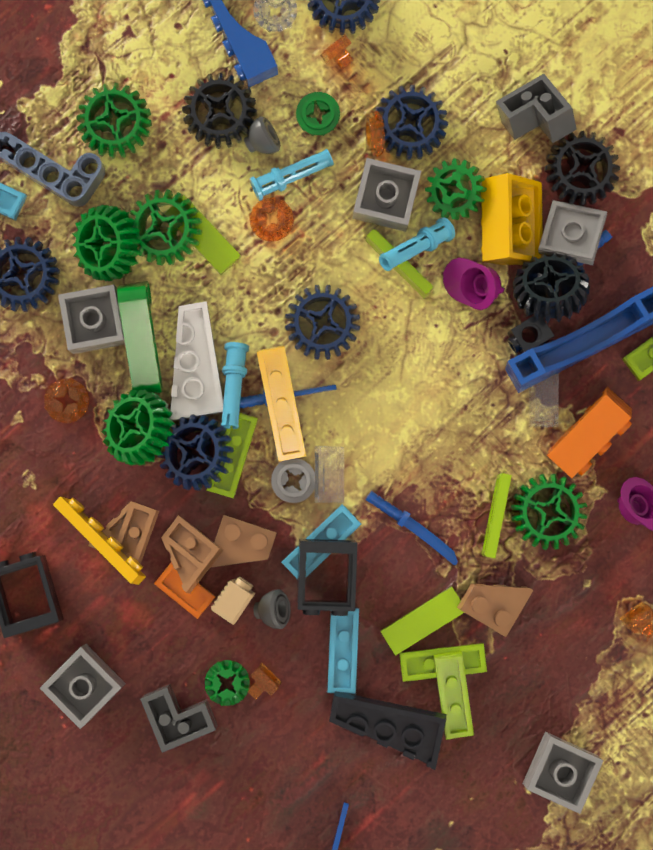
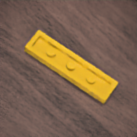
(281, 403)
(108, 547)

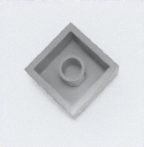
(386, 194)
(91, 319)
(82, 685)
(562, 772)

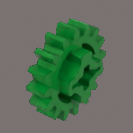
(460, 177)

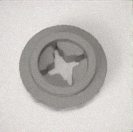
(280, 477)

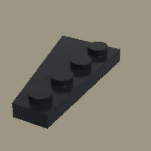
(402, 727)

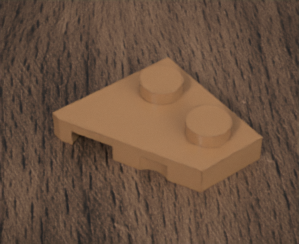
(132, 529)
(242, 542)
(190, 552)
(495, 605)

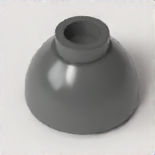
(262, 137)
(273, 609)

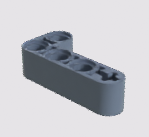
(44, 166)

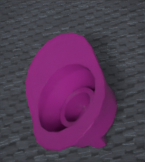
(472, 283)
(637, 502)

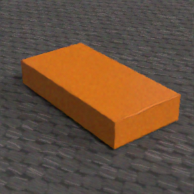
(195, 602)

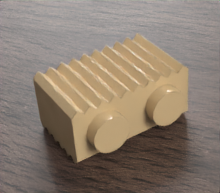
(233, 599)

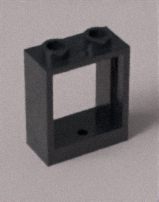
(337, 607)
(6, 622)

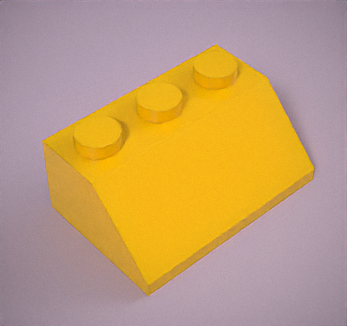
(511, 219)

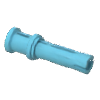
(321, 160)
(426, 240)
(234, 373)

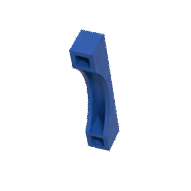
(251, 53)
(569, 350)

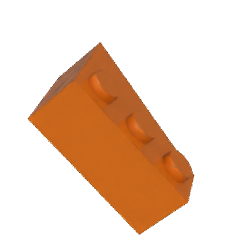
(591, 434)

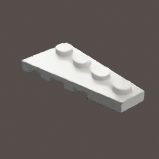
(196, 373)

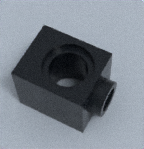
(539, 328)

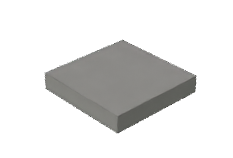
(573, 232)

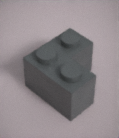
(534, 106)
(173, 725)

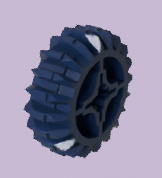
(341, 21)
(428, 109)
(33, 270)
(334, 328)
(202, 443)

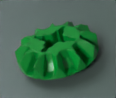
(325, 104)
(240, 683)

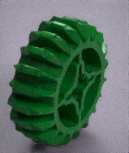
(104, 121)
(151, 208)
(108, 260)
(152, 419)
(554, 499)

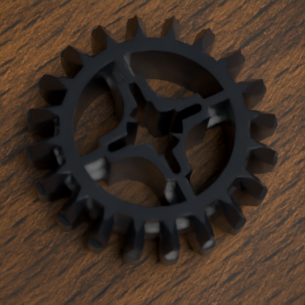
(202, 95)
(575, 158)
(563, 276)

